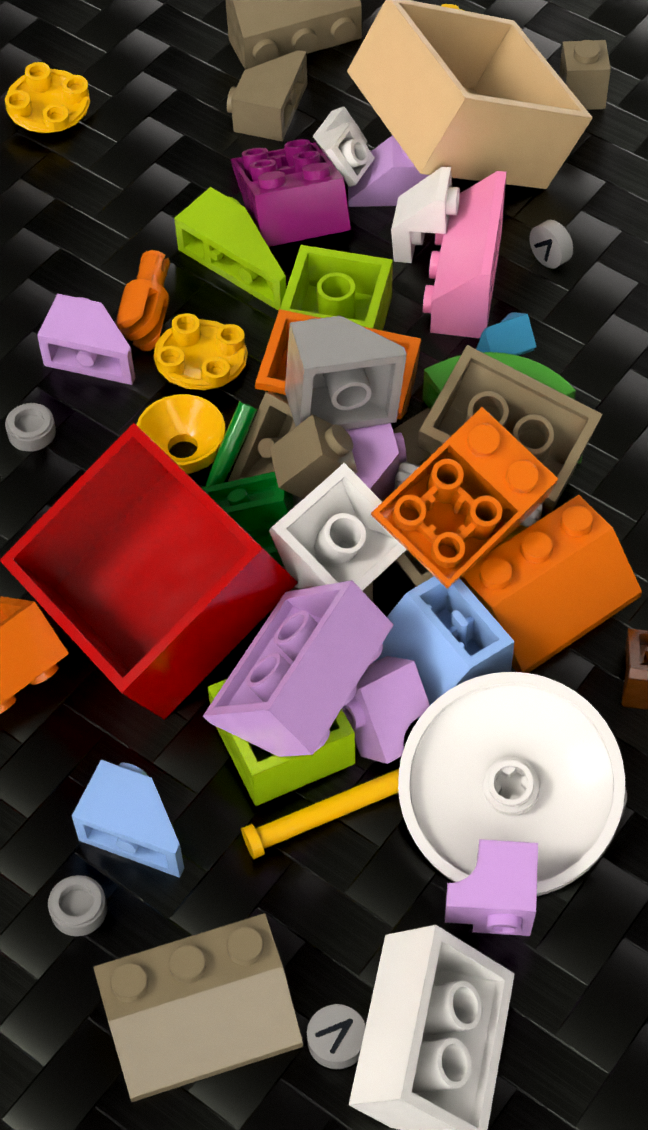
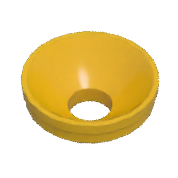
(185, 420)

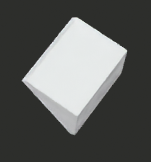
(334, 535)

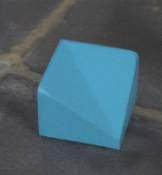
(509, 336)

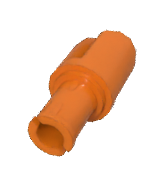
(145, 302)

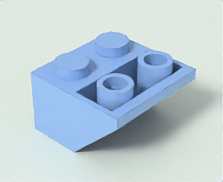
(447, 636)

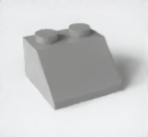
(343, 373)

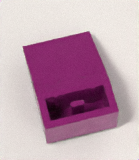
(292, 192)

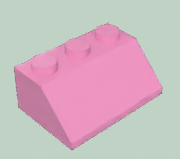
(467, 261)

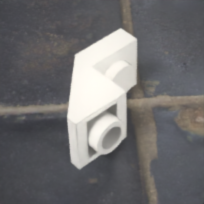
(344, 145)
(422, 211)

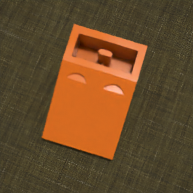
(466, 498)

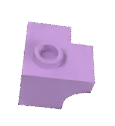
(385, 706)
(499, 891)

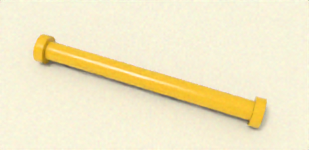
(319, 813)

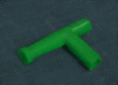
(231, 443)

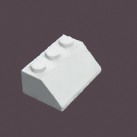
(432, 1034)

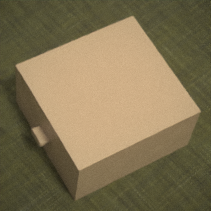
(467, 94)

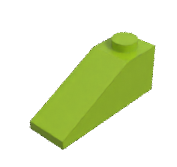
(226, 240)

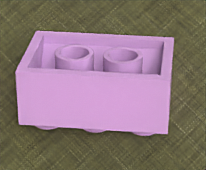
(301, 669)

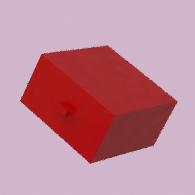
(147, 573)

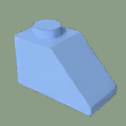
(128, 818)

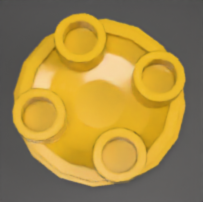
(47, 99)
(200, 353)

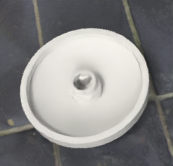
(515, 765)

